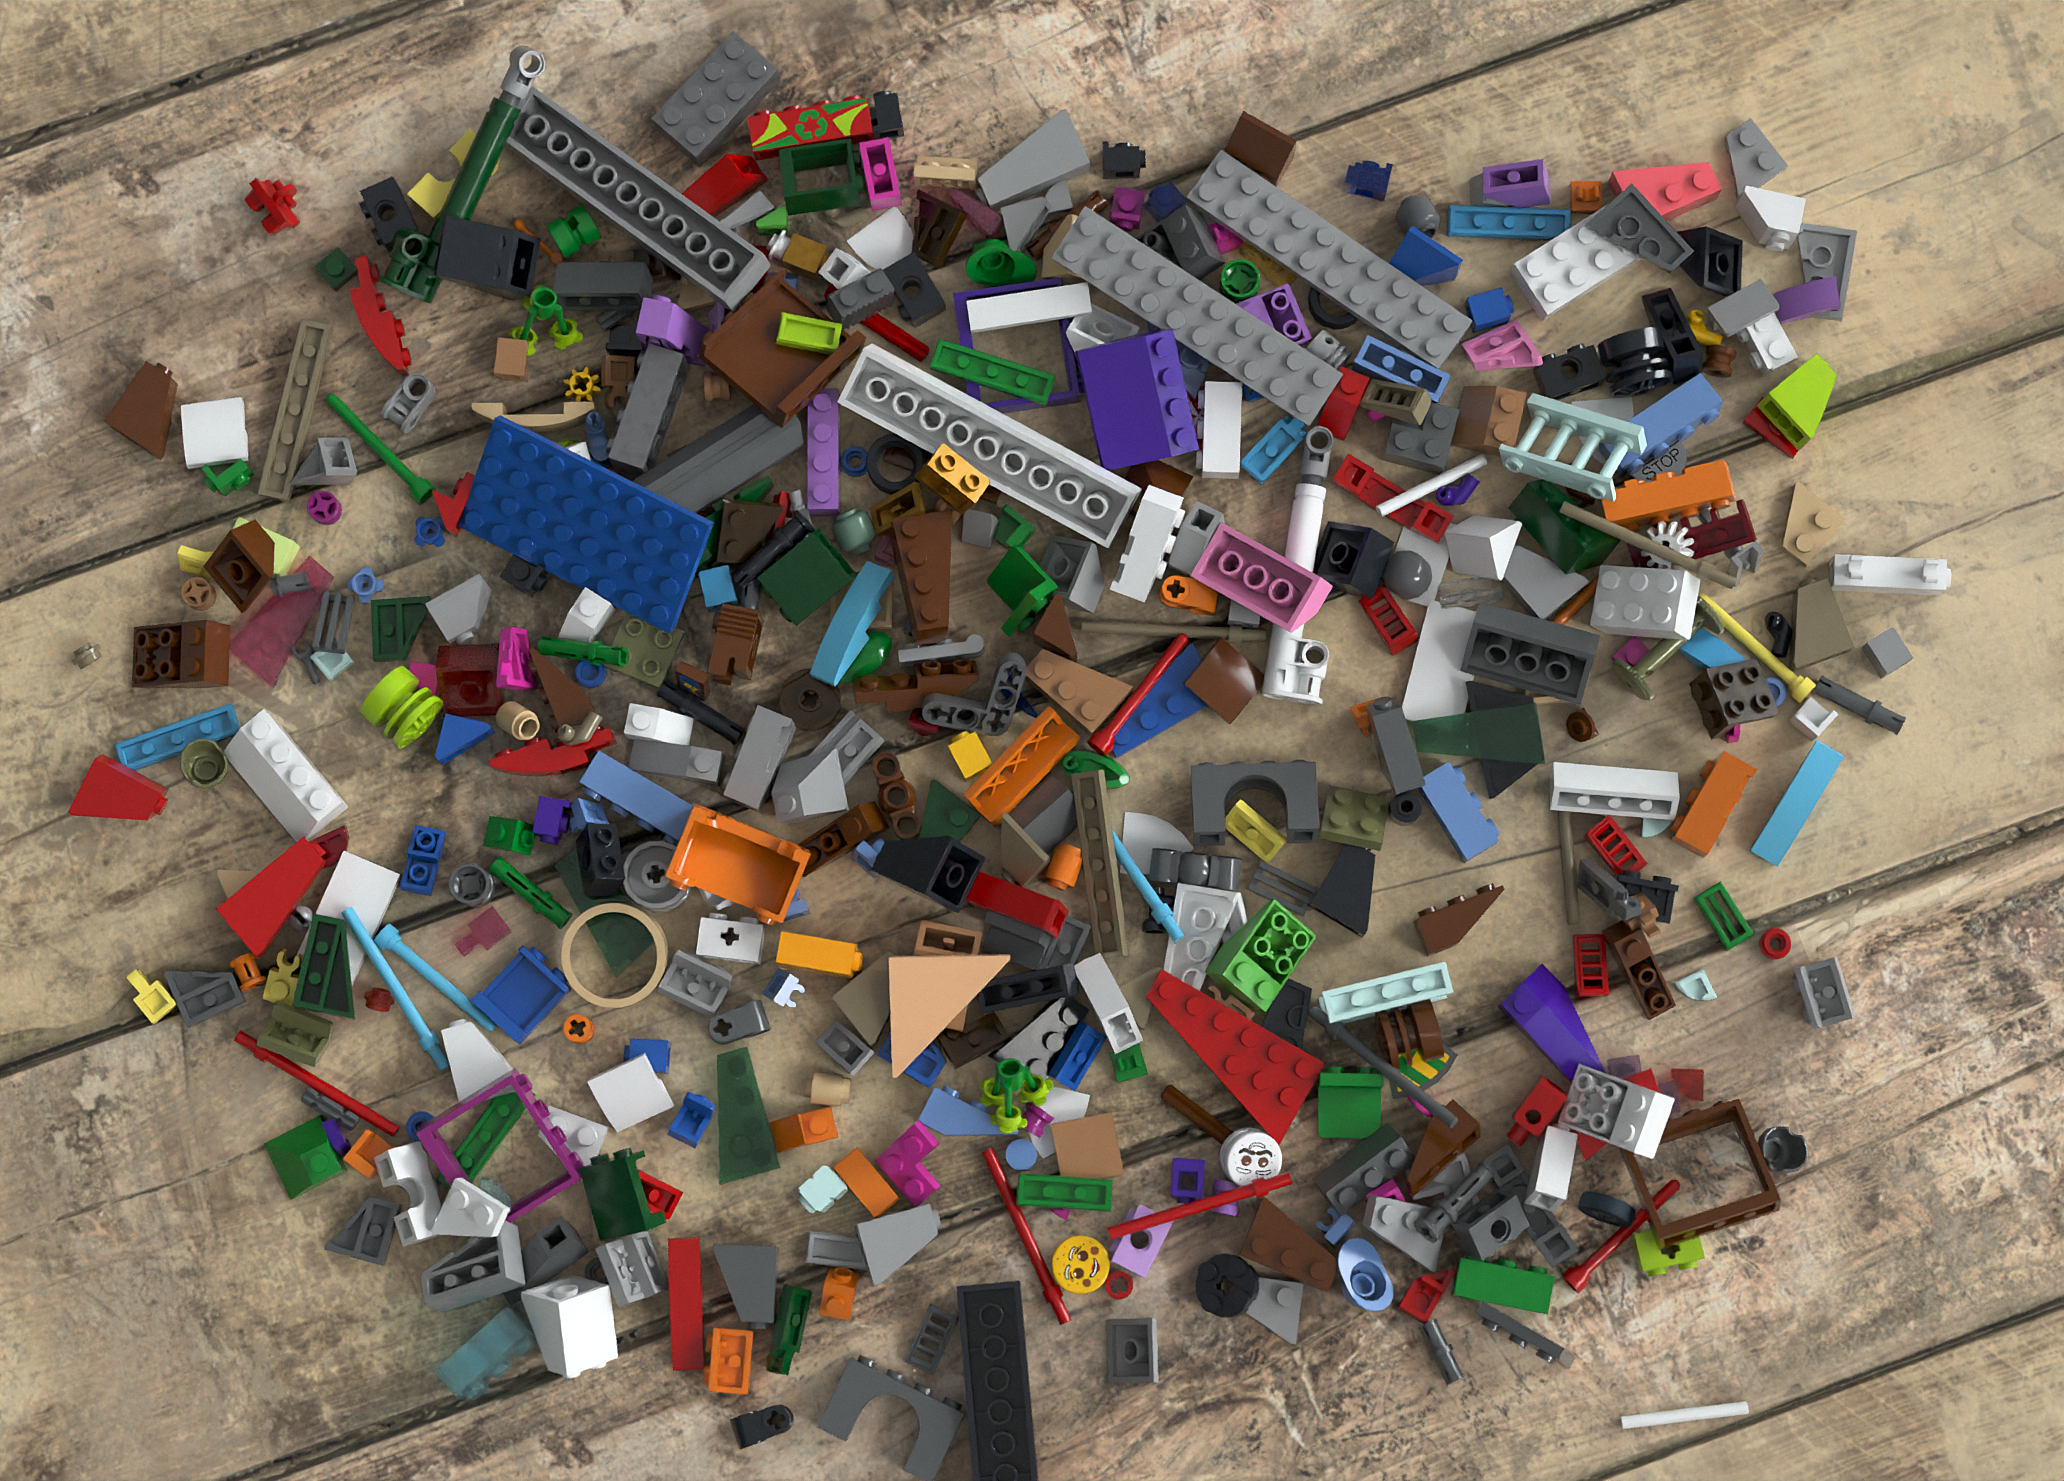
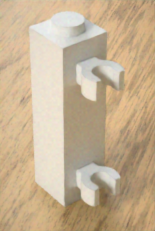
(1889, 574)

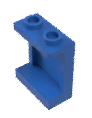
(523, 994)

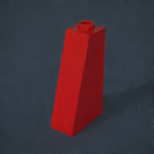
(270, 898)
(1017, 903)

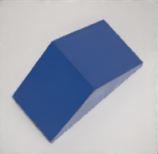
(460, 735)

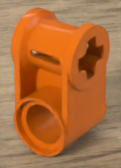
(1193, 597)

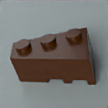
(1287, 1248)

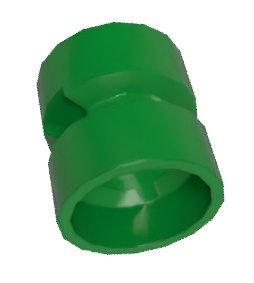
(573, 231)
(1239, 280)

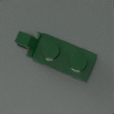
(788, 1328)

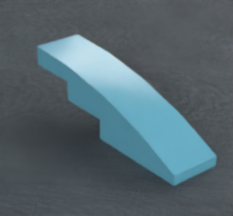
(847, 629)
(1797, 803)

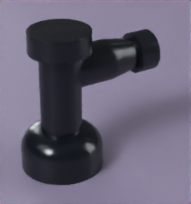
(1150, 924)

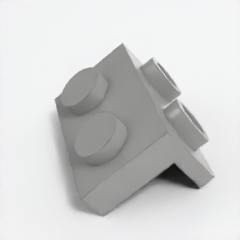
(695, 983)
(1823, 993)

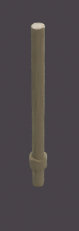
(1704, 570)
(1234, 634)

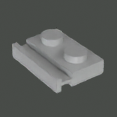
(854, 744)

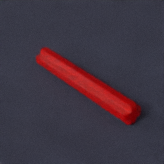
(892, 333)

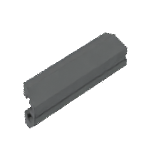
(723, 459)

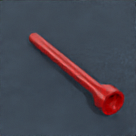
(1103, 740)
(1578, 1276)

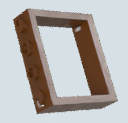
(1722, 1216)

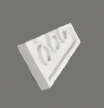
(1202, 917)

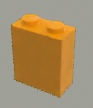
(819, 955)

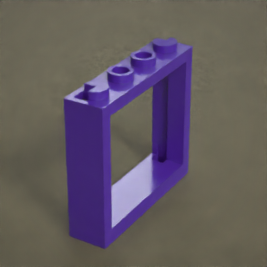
(1014, 405)

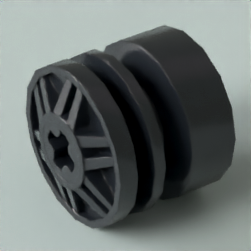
(1636, 368)

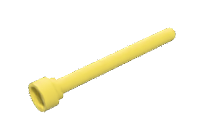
(1798, 686)

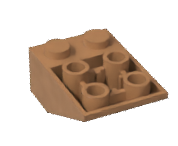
(948, 940)

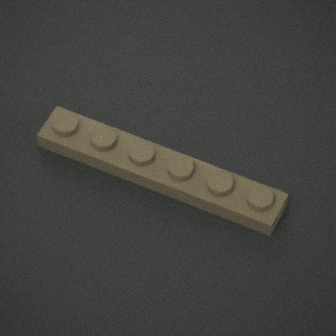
(295, 410)
(1100, 864)

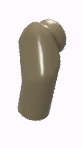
(843, 218)
(581, 733)

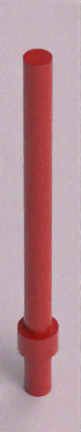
(317, 1084)
(1259, 1188)
(1052, 1293)

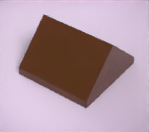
(1054, 631)

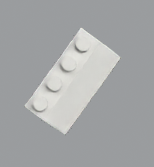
(283, 777)

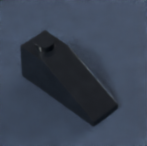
(1680, 343)

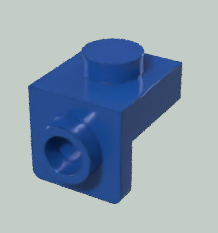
(692, 1119)

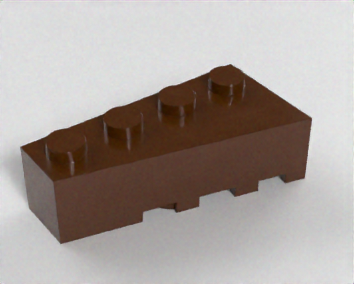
(923, 565)

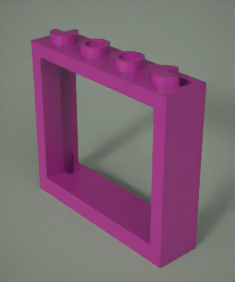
(451, 1167)

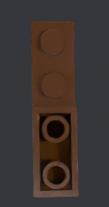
(906, 691)

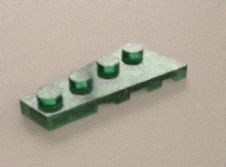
(1496, 734)
(616, 933)

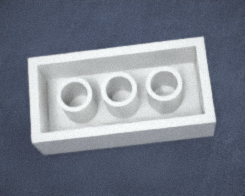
(1569, 268)

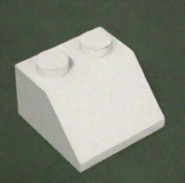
(1771, 216)

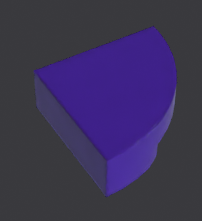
(339, 1144)

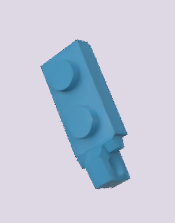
(1274, 448)

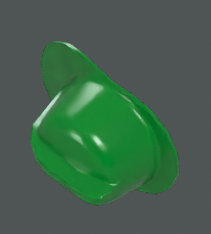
(998, 265)

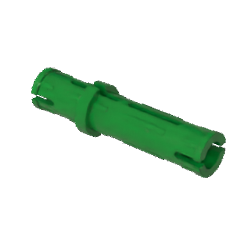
(594, 653)
(558, 915)

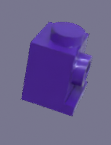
(551, 819)
(1187, 1167)

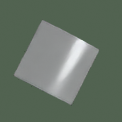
(632, 1268)

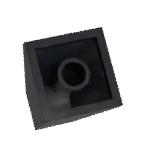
(1715, 260)

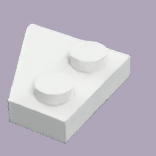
(469, 1212)

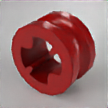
(1120, 1295)

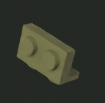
(296, 1034)

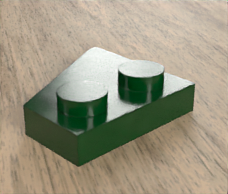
(396, 626)
(946, 814)

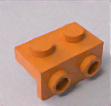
(729, 1360)

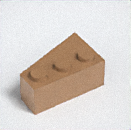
(1077, 690)

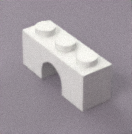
(409, 1168)

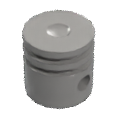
(1329, 350)

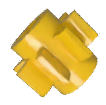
(588, 381)

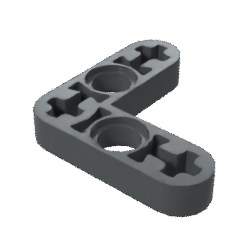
(983, 711)

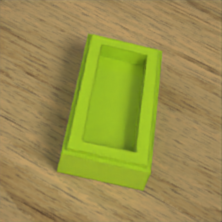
(808, 333)

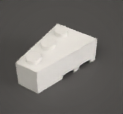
(1148, 543)

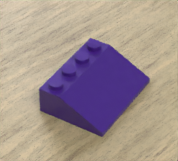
(1137, 399)

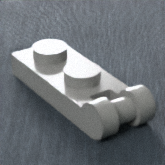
(942, 651)

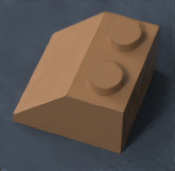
(1488, 418)

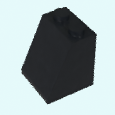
(931, 867)

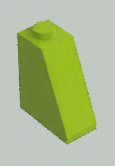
(1800, 401)

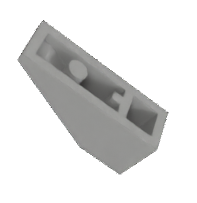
(677, 761)

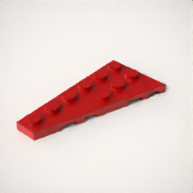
(1251, 1062)

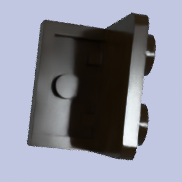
(1732, 696)

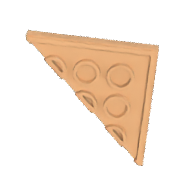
(929, 995)

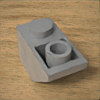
(1194, 537)

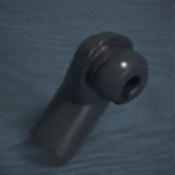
(1780, 632)

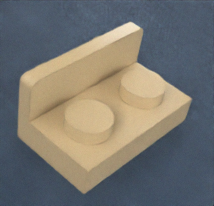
(945, 173)

